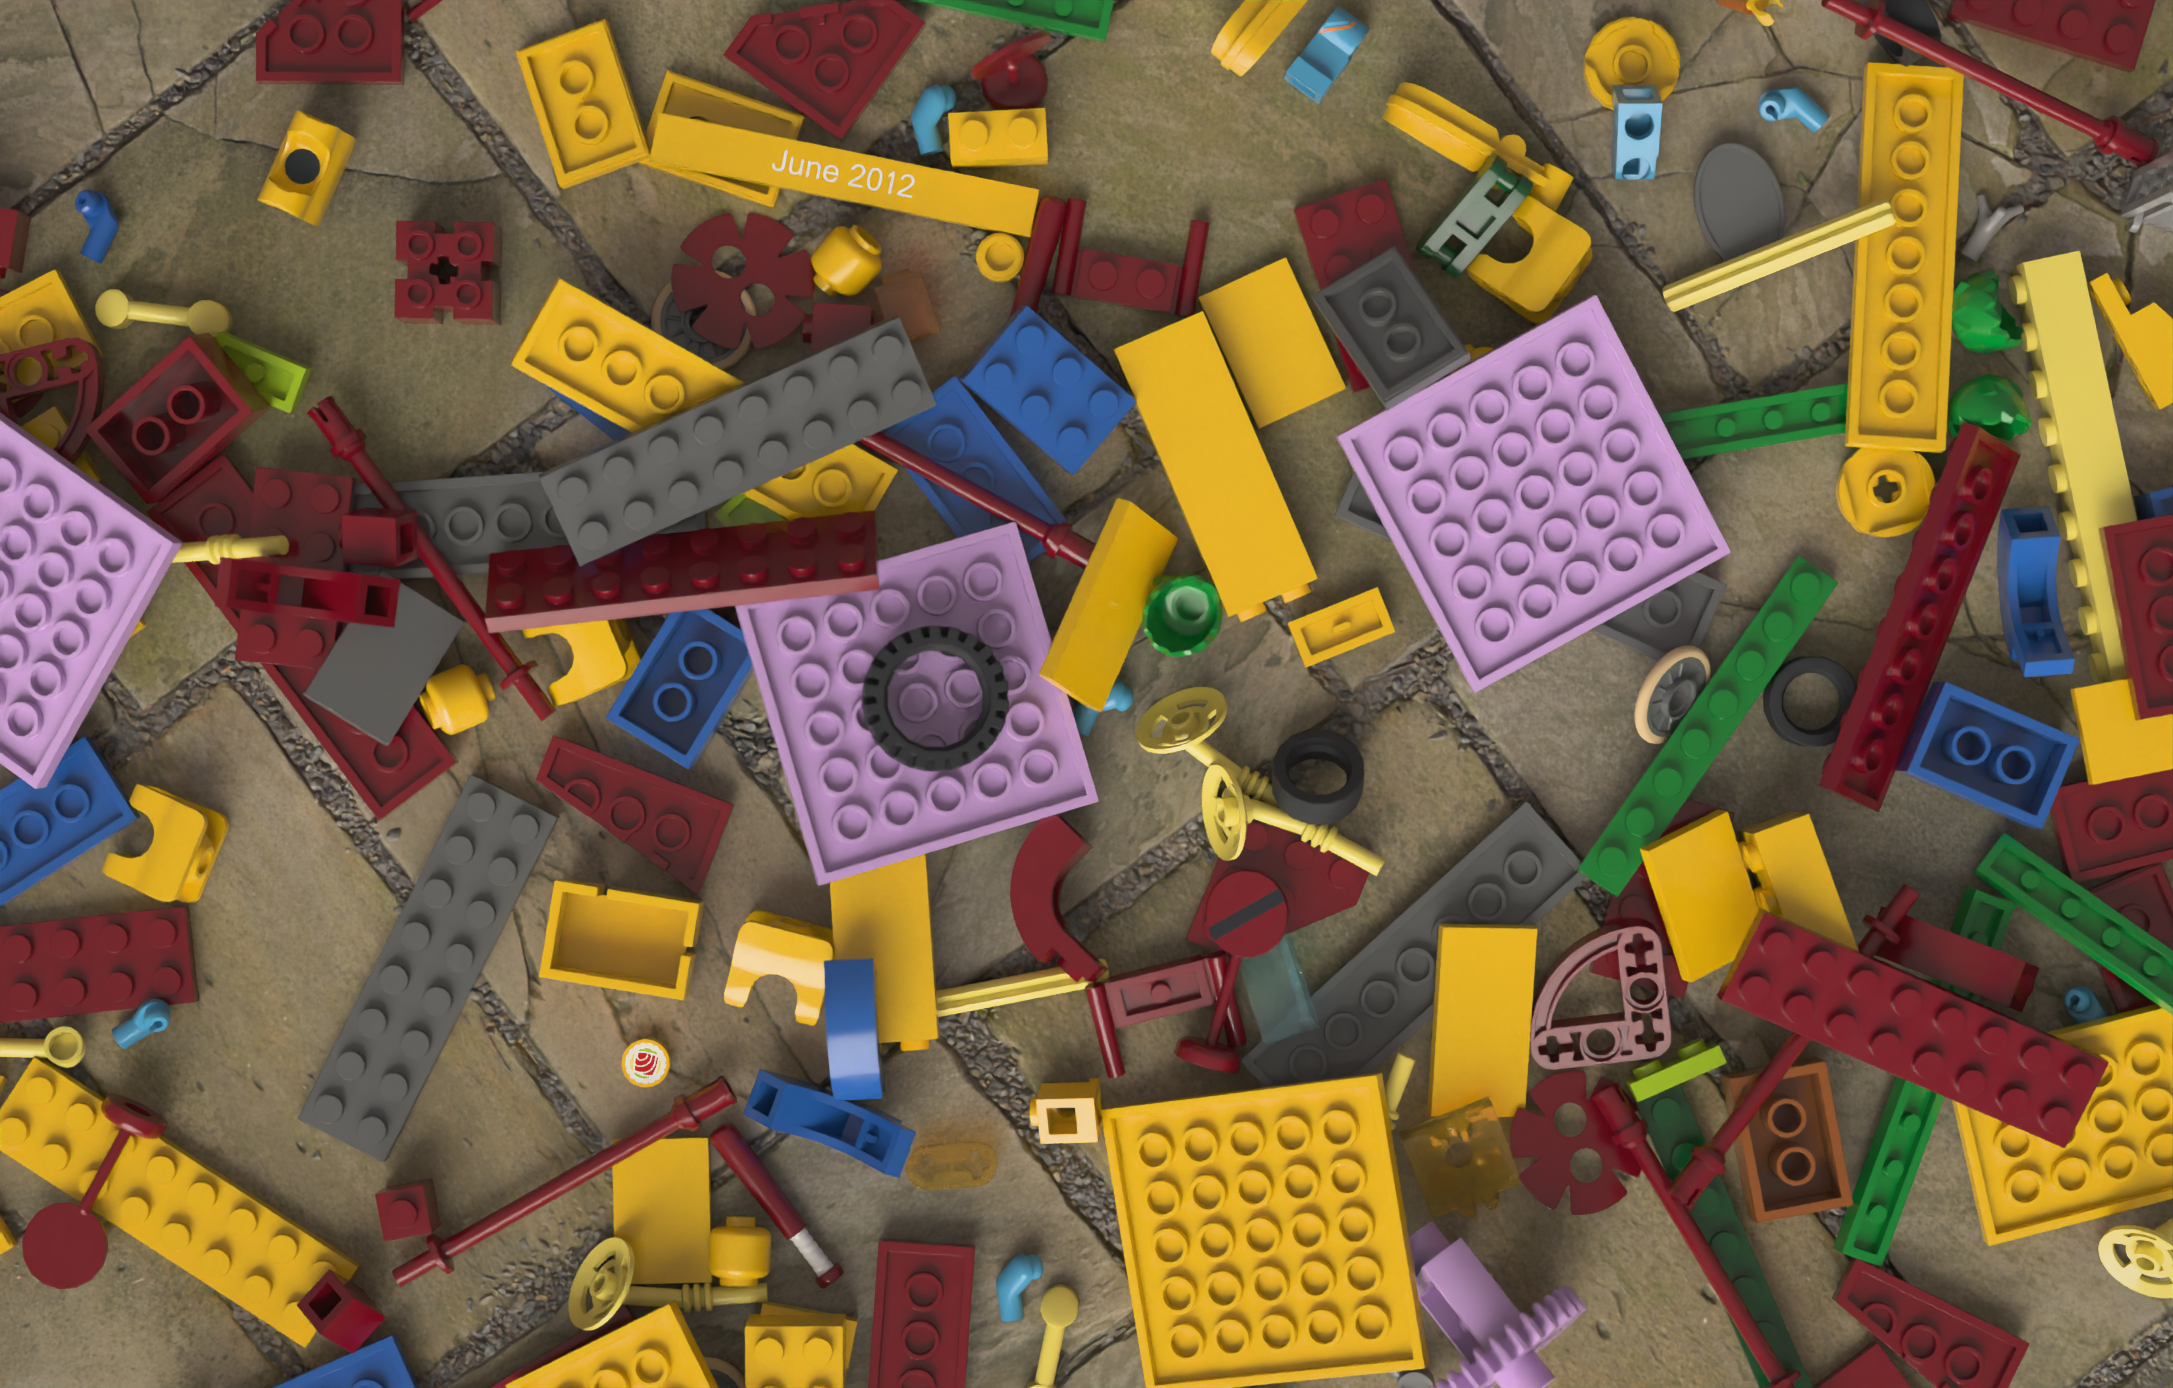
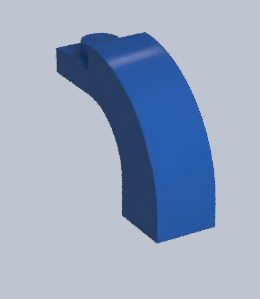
(2029, 592)
(853, 1030)
(845, 1125)

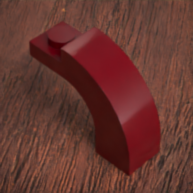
(307, 592)
(1035, 893)
(1961, 962)

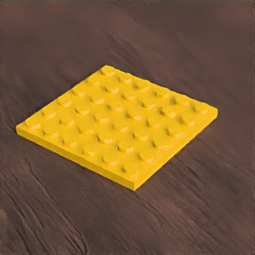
(1265, 1235)

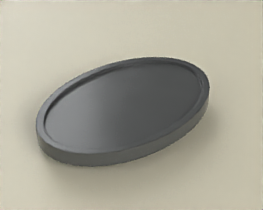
(1737, 201)

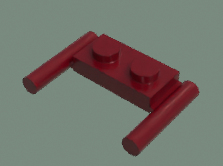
(1128, 279)
(1156, 994)

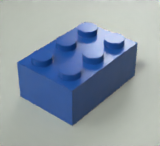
(1047, 389)
(685, 685)
(1987, 754)

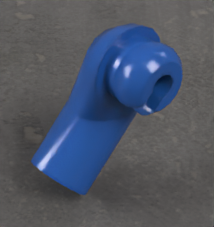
(101, 221)

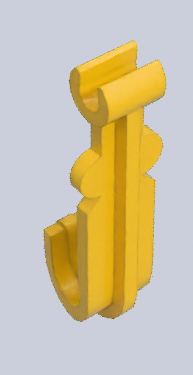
(1253, 31)
(1470, 140)

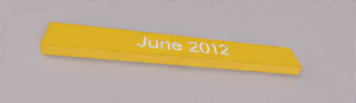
(843, 175)

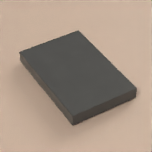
(1391, 328)
(379, 670)

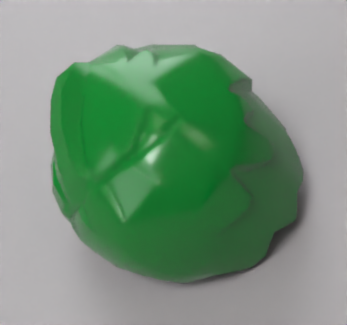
(1980, 318)
(1991, 404)
(1182, 614)

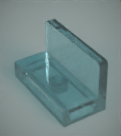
(1279, 993)

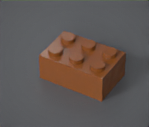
(1792, 1146)

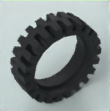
(977, 657)

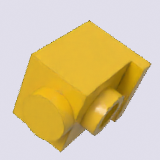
(1068, 1126)

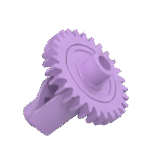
(1482, 1320)

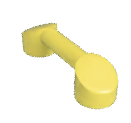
(119, 311)
(62, 1046)
(1059, 1309)

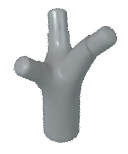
(1986, 227)

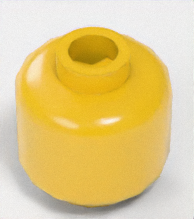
(846, 261)
(457, 699)
(739, 1252)

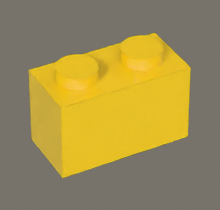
(998, 138)

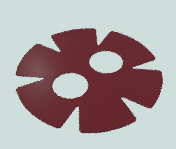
(724, 316)
(1551, 1173)

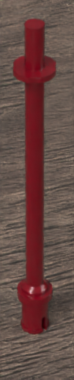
(2108, 135)
(350, 446)
(1056, 537)
(685, 1114)
(1632, 1134)
(1710, 1157)

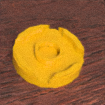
(1631, 54)

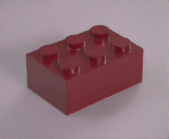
(177, 417)

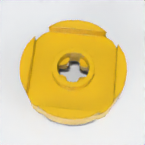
(1870, 513)

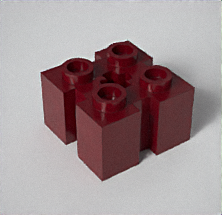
(469, 295)

